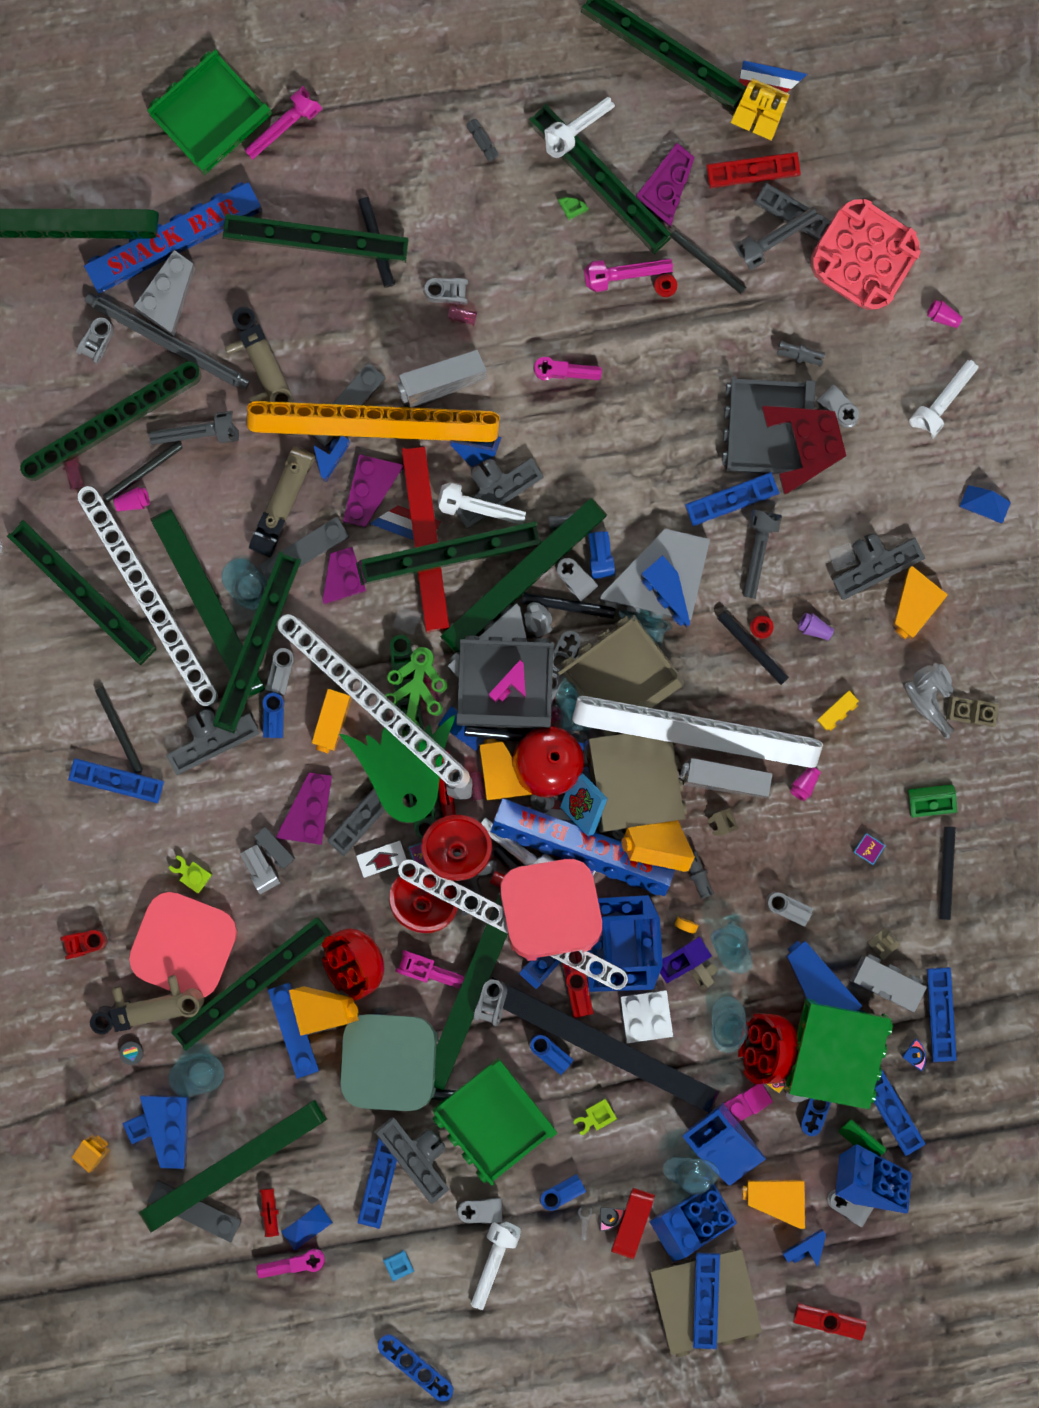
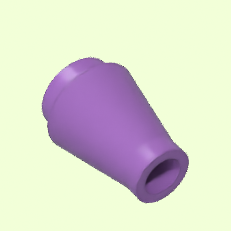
(814, 626)

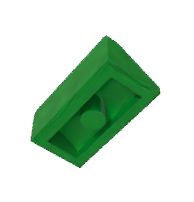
(932, 801)
(857, 1135)

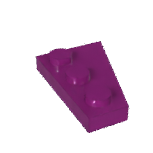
(665, 185)
(369, 486)
(309, 811)

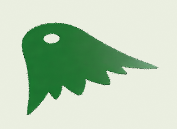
(399, 771)

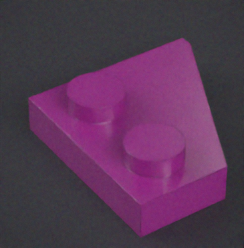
(342, 577)

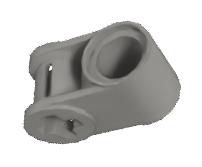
(448, 291)
(95, 341)
(836, 401)
(579, 581)
(491, 1004)
(485, 1211)
(855, 1213)

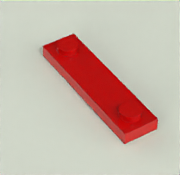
(753, 170)

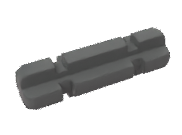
(482, 140)

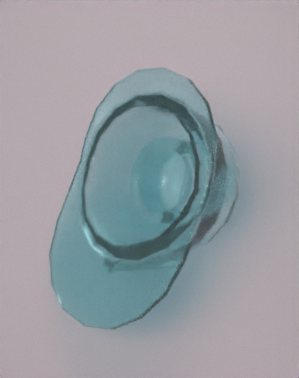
(244, 582)
(655, 627)
(566, 701)
(732, 947)
(728, 1024)
(196, 1075)
(691, 1174)

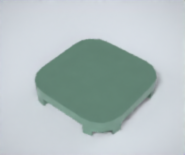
(389, 1062)

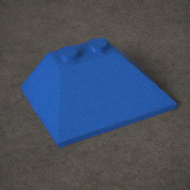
(628, 941)

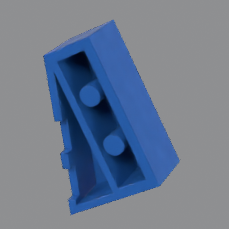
(168, 1128)

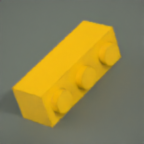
(838, 711)

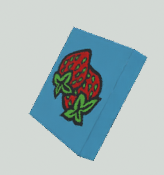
(584, 804)

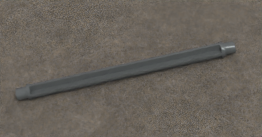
(166, 341)

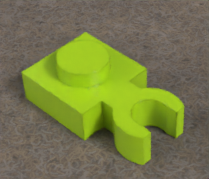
(193, 875)
(598, 1115)

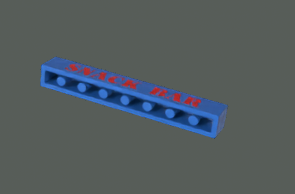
(177, 235)
(570, 842)

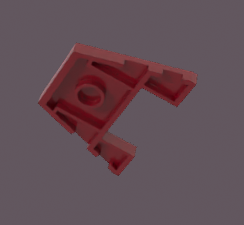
(816, 439)

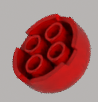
(538, 771)
(364, 958)
(777, 1053)

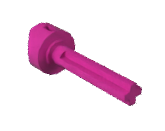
(302, 107)
(622, 272)

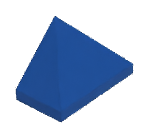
(476, 452)
(985, 503)
(306, 1227)

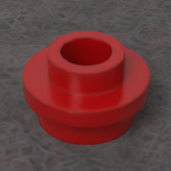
(665, 292)
(769, 627)

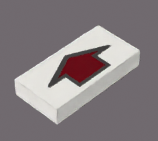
(381, 859)

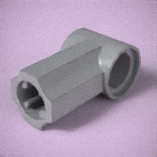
(280, 674)
(262, 874)
(790, 909)

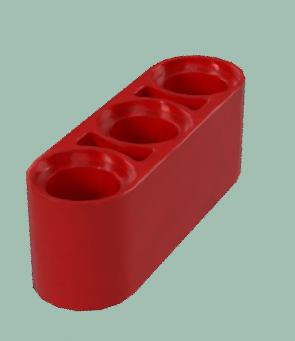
(633, 1223)

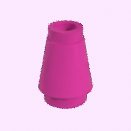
(944, 314)
(132, 500)
(805, 784)

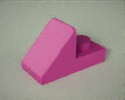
(515, 679)
(748, 1102)

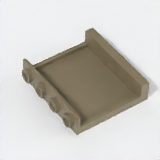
(623, 668)
(637, 779)
(736, 1303)

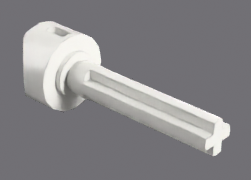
(561, 138)
(929, 418)
(451, 499)
(515, 848)
(502, 1239)

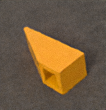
(91, 1152)

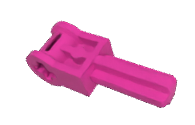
(563, 370)
(423, 968)
(292, 1264)

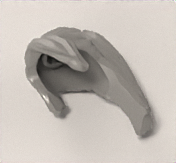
(923, 694)

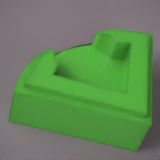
(572, 207)

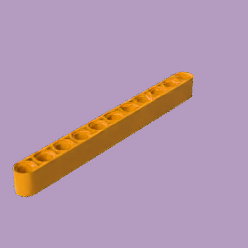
(372, 421)

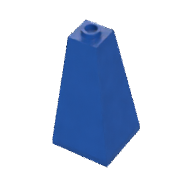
(817, 980)

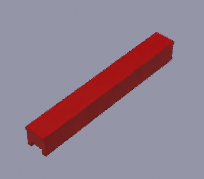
(425, 534)

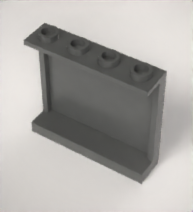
(752, 444)
(486, 664)

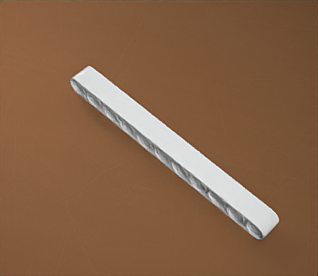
(140, 588)
(382, 705)
(697, 731)
(500, 923)

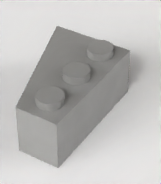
(167, 292)
(888, 982)

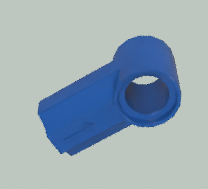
(601, 560)
(273, 719)
(552, 1054)
(564, 1191)

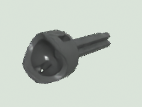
(754, 250)
(222, 428)
(764, 525)

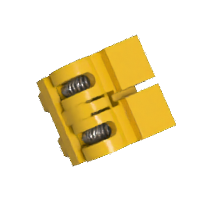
(761, 106)

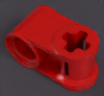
(79, 943)

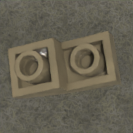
(972, 711)

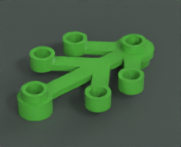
(417, 686)

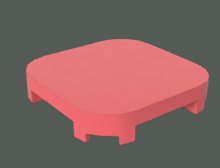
(865, 254)
(551, 908)
(183, 941)

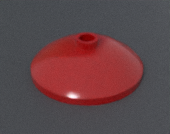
(455, 835)
(406, 897)

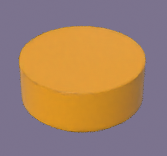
(686, 925)

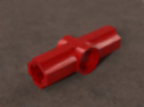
(579, 997)
(815, 1317)

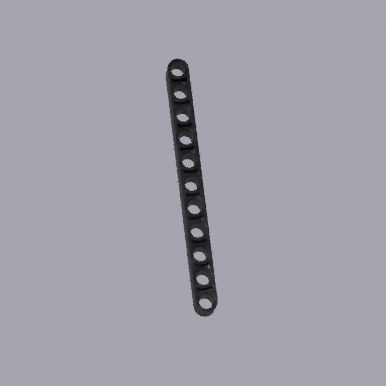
(607, 1048)

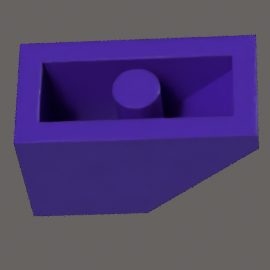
(684, 959)

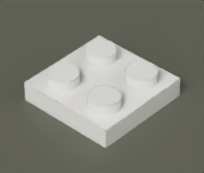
(646, 1016)

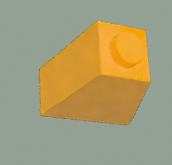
(916, 603)
(331, 721)
(498, 772)
(659, 845)
(321, 1009)
(778, 1198)

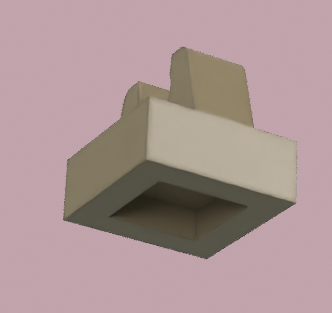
(725, 822)
(883, 943)
(703, 975)

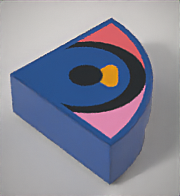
(916, 1055)

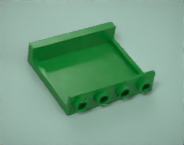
(208, 112)
(838, 1055)
(493, 1121)

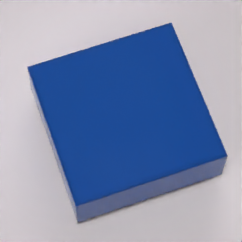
(137, 1128)

